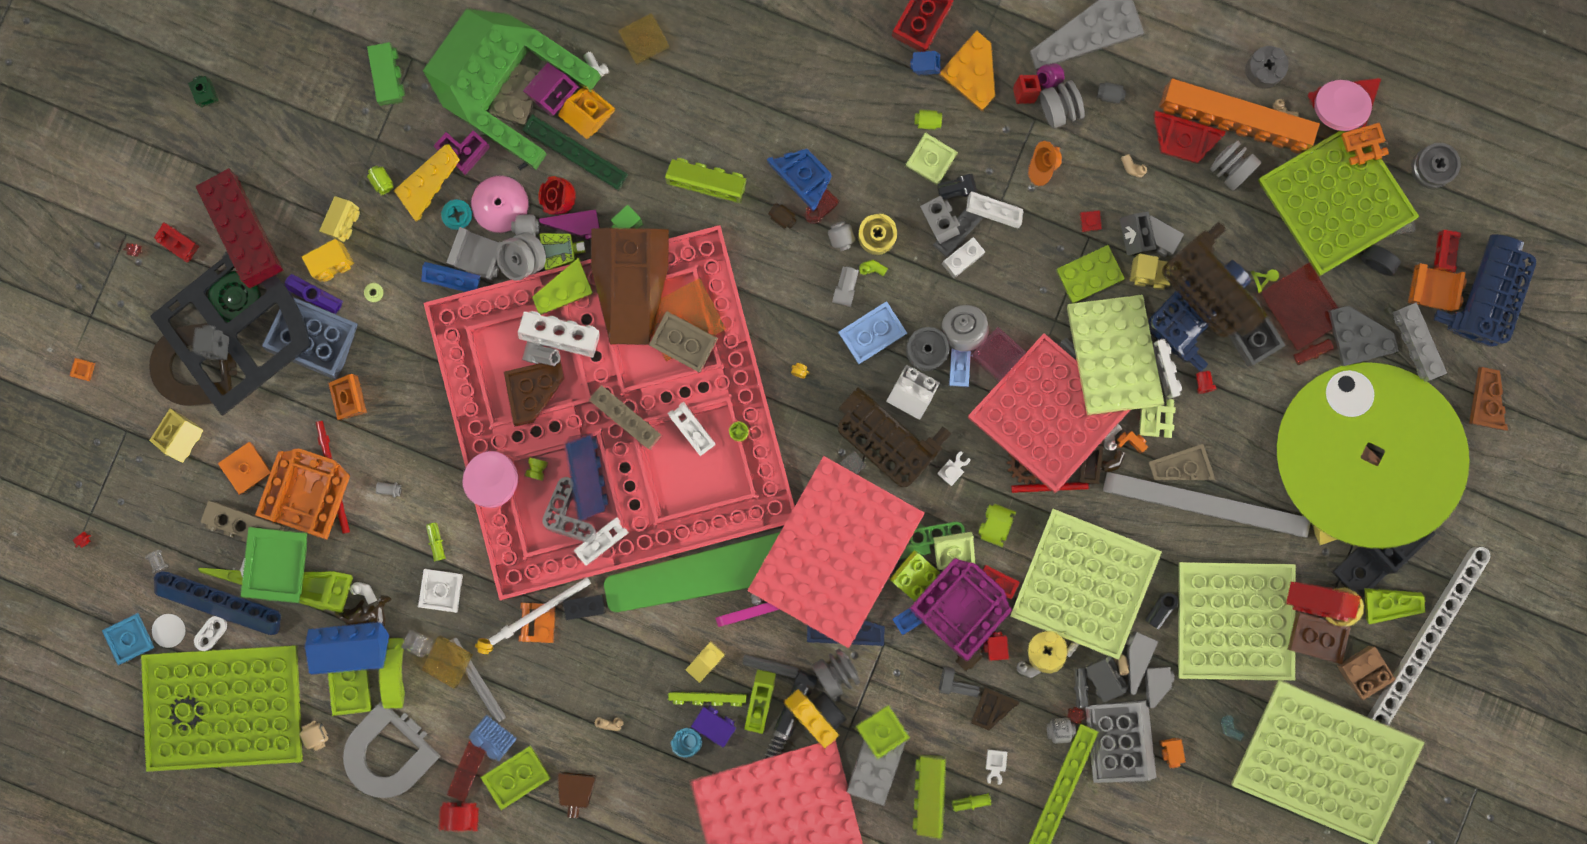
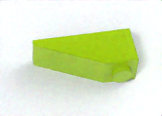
(760, 701)

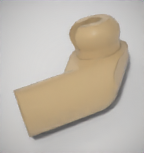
(1133, 169)
(1122, 664)

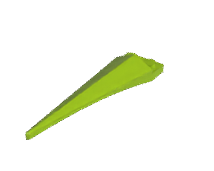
(319, 589)

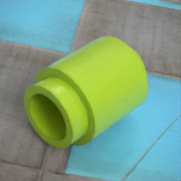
(928, 119)
(380, 180)

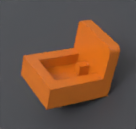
(1137, 442)

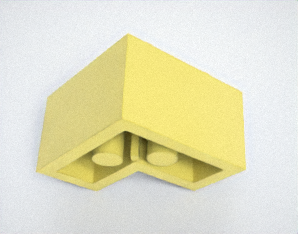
(1148, 270)

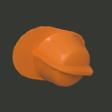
(1044, 162)

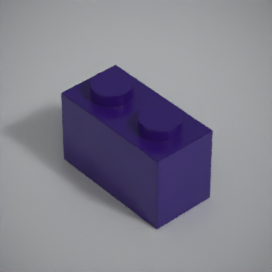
(714, 726)

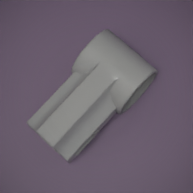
(845, 290)
(538, 354)

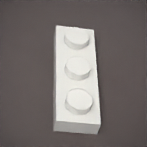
(994, 210)

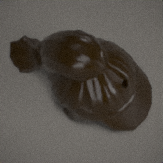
(366, 614)

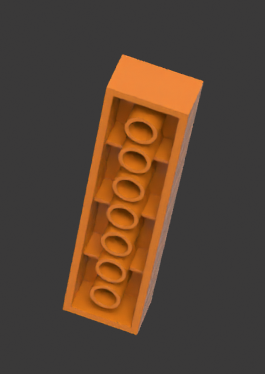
(1238, 116)

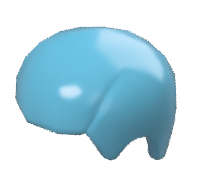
(686, 742)

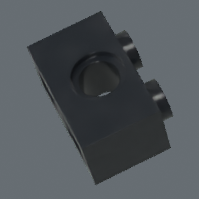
(584, 607)

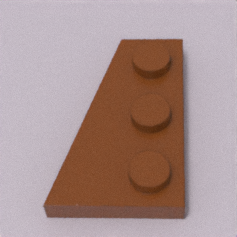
(1487, 400)

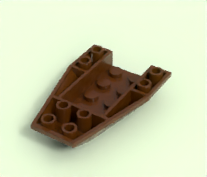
(629, 279)

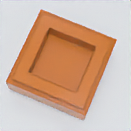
(82, 369)

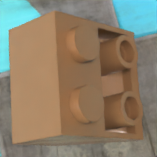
(1366, 672)

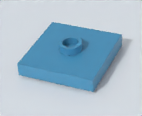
(128, 639)

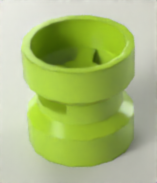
(737, 429)
(536, 468)

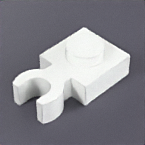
(951, 470)
(996, 762)

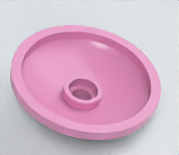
(498, 217)

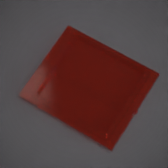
(1301, 305)

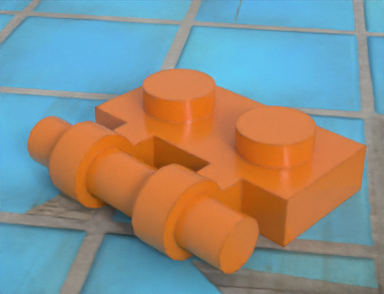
(1362, 138)

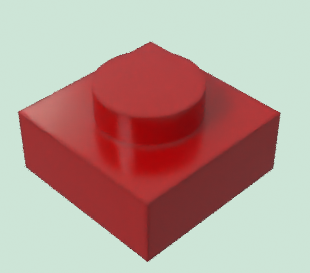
(1090, 221)

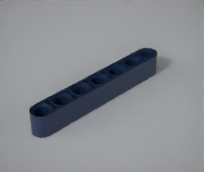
(217, 603)

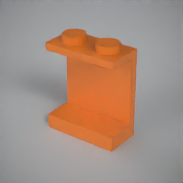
(1437, 288)

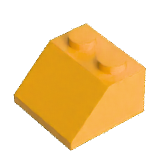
(586, 112)

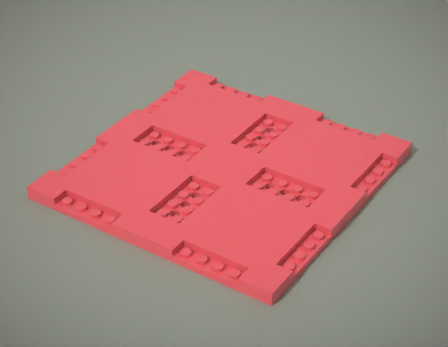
(681, 495)

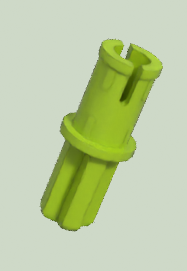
(435, 541)
(971, 802)

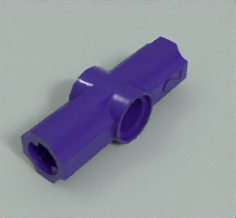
(323, 299)

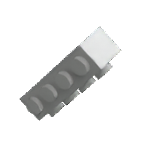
(1419, 342)

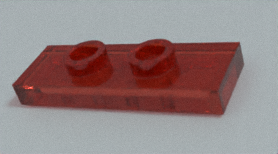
(466, 772)

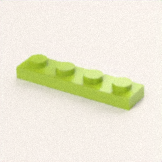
(699, 698)

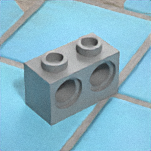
(940, 219)

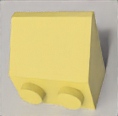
(176, 435)

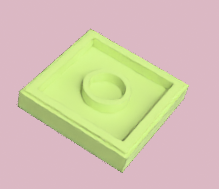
(931, 159)
(954, 546)

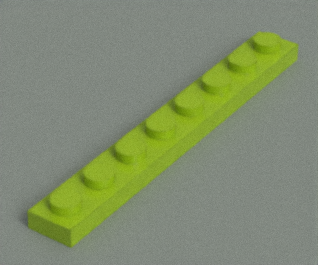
(1064, 785)

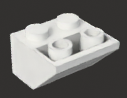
(913, 392)

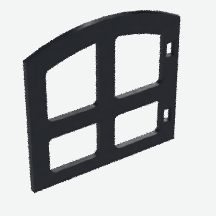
(254, 376)

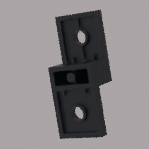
(1375, 564)

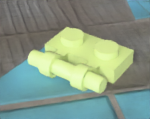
(1150, 420)

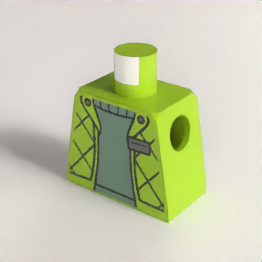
(560, 249)

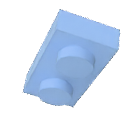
(959, 368)

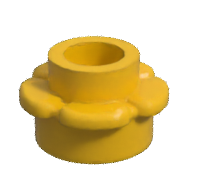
(799, 370)
(484, 646)

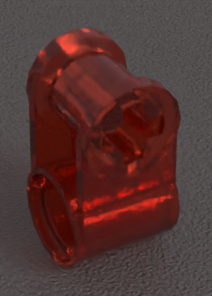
(825, 206)

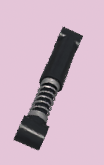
(787, 720)

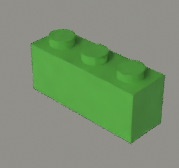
(385, 74)

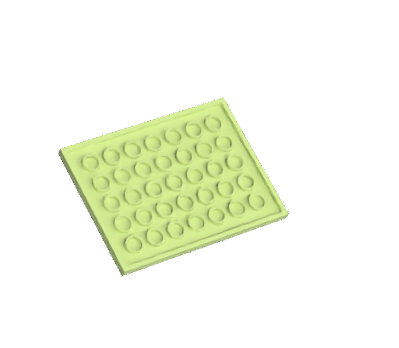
(1327, 763)

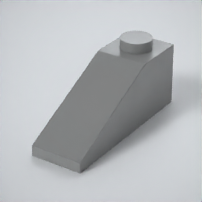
(1138, 655)

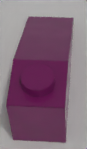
(574, 223)

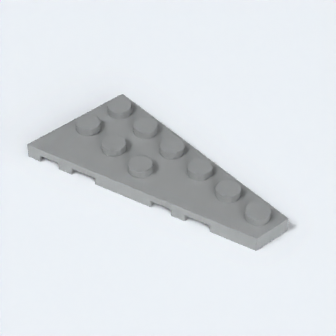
(1095, 28)

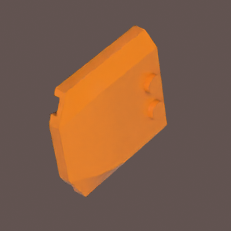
(304, 492)

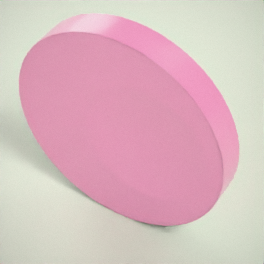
(1343, 105)
(490, 479)

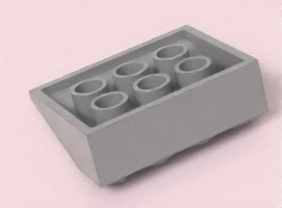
(1123, 742)

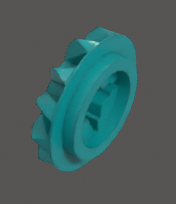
(448, 211)

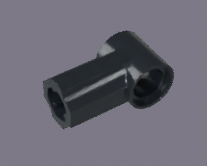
(960, 187)
(1160, 612)

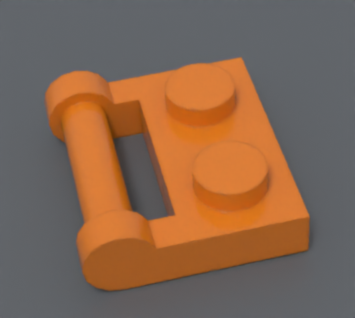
(543, 626)

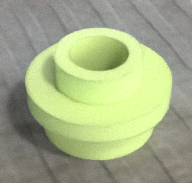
(379, 294)

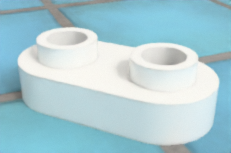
(210, 632)

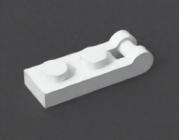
(692, 429)
(604, 540)

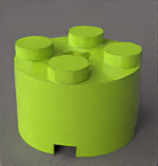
(997, 524)

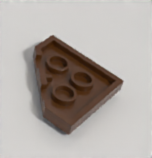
(531, 390)

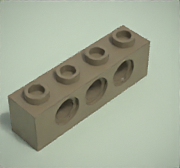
(625, 417)
(215, 510)

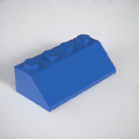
(346, 648)

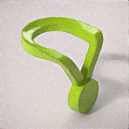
(1272, 276)

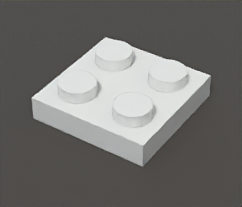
(440, 590)

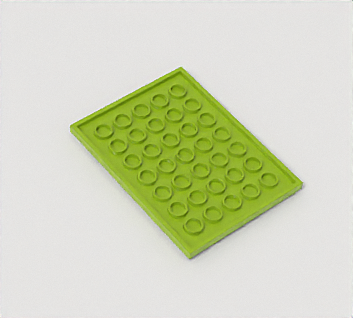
(246, 701)

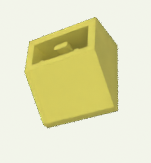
(340, 219)

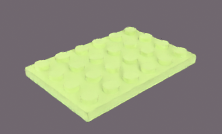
(1115, 355)

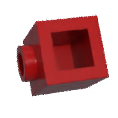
(1026, 89)
(996, 647)

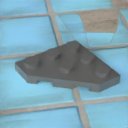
(1359, 336)

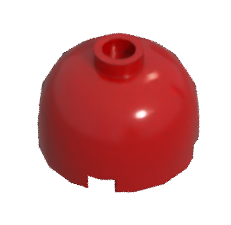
(557, 195)

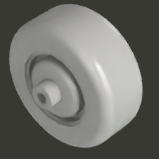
(965, 327)

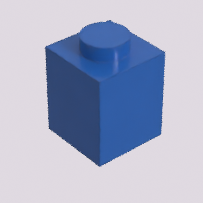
(926, 63)

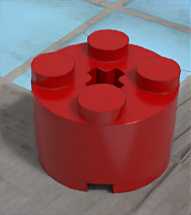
(458, 818)

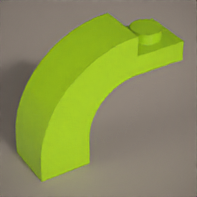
(390, 675)

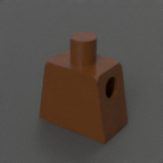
(575, 791)

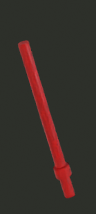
(324, 441)

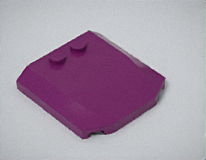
(962, 607)

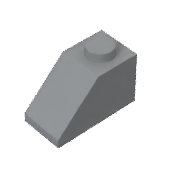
(1165, 237)
(1157, 683)

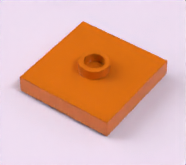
(244, 468)

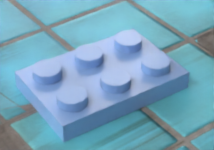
(872, 332)

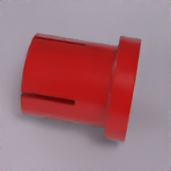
(1205, 382)

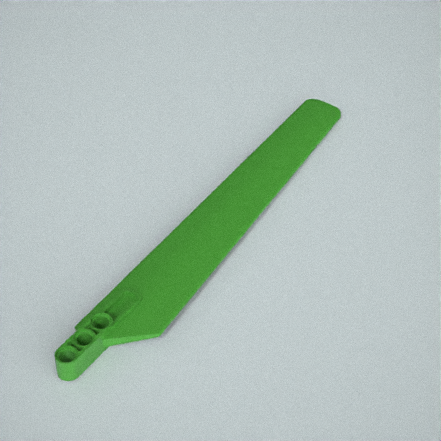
(713, 572)

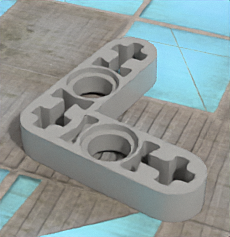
(561, 519)

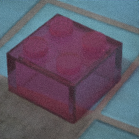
(998, 354)

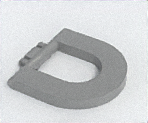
(359, 740)

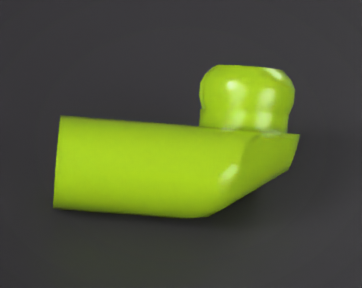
(872, 266)

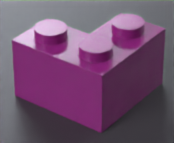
(468, 151)

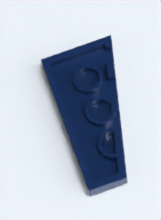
(867, 635)

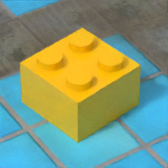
(328, 260)

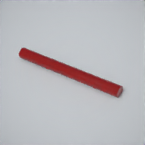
(1042, 487)

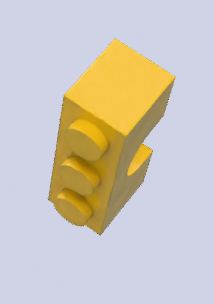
(811, 718)

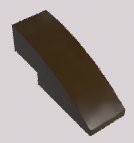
(1091, 467)

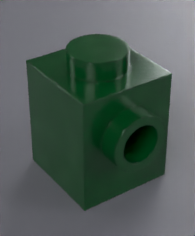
(203, 91)

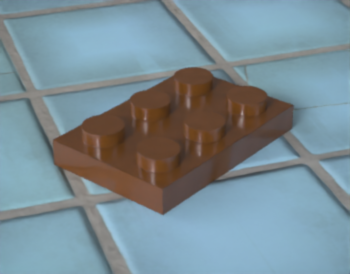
(1318, 638)

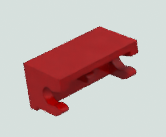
(176, 242)
(1446, 250)

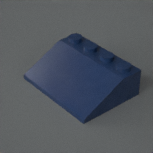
(585, 475)

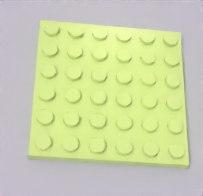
(1085, 583)
(1235, 621)

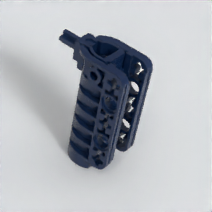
(1493, 294)
(1185, 324)

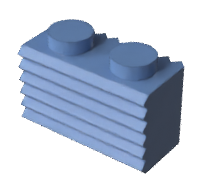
(492, 738)

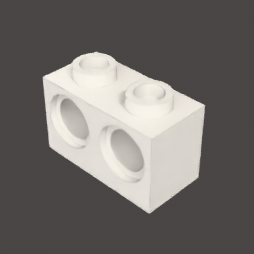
(963, 257)

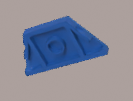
(803, 174)

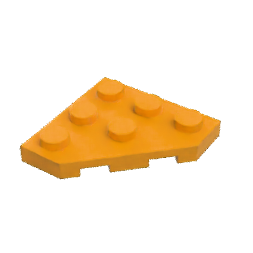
(972, 71)

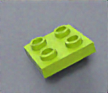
(914, 575)

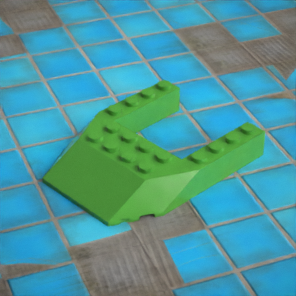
(479, 60)

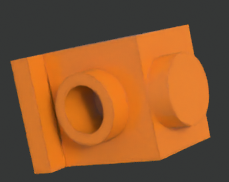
(1173, 752)

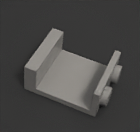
(474, 254)

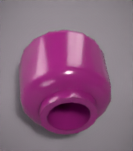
(1050, 75)

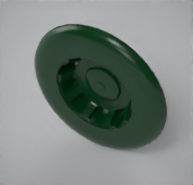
(234, 297)

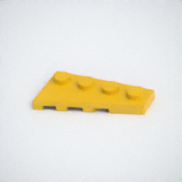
(426, 181)

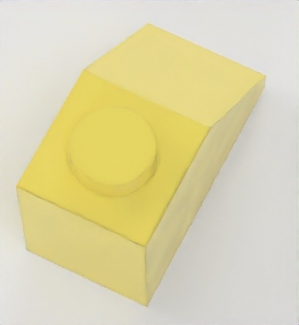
(705, 661)

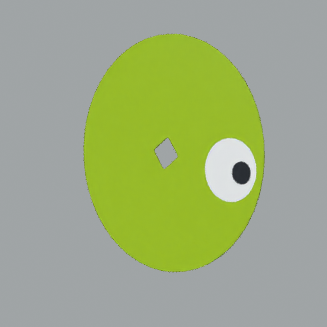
(1351, 498)

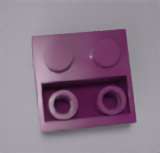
(550, 89)

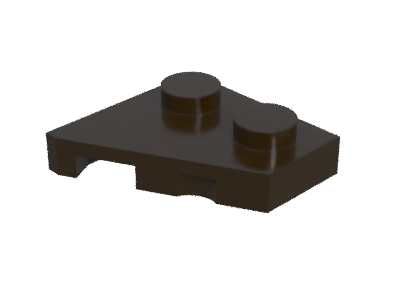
(992, 708)

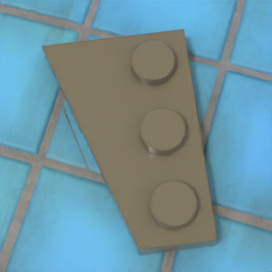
(1183, 465)

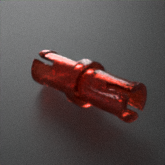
(1313, 351)

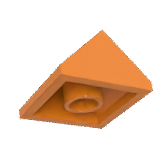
(347, 397)

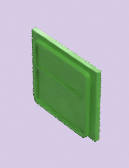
(274, 565)

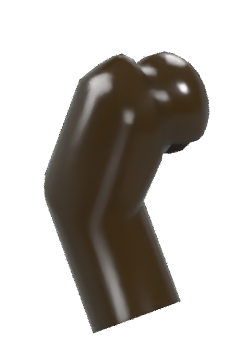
(1114, 464)

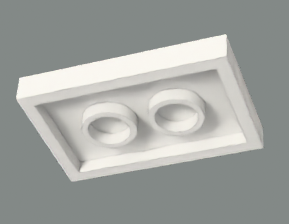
(1166, 369)

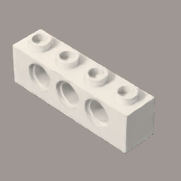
(566, 342)

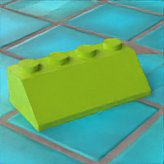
(705, 180)
(930, 796)

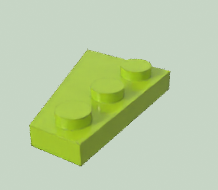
(563, 289)
(1390, 604)

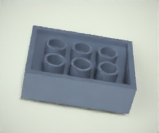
(328, 337)

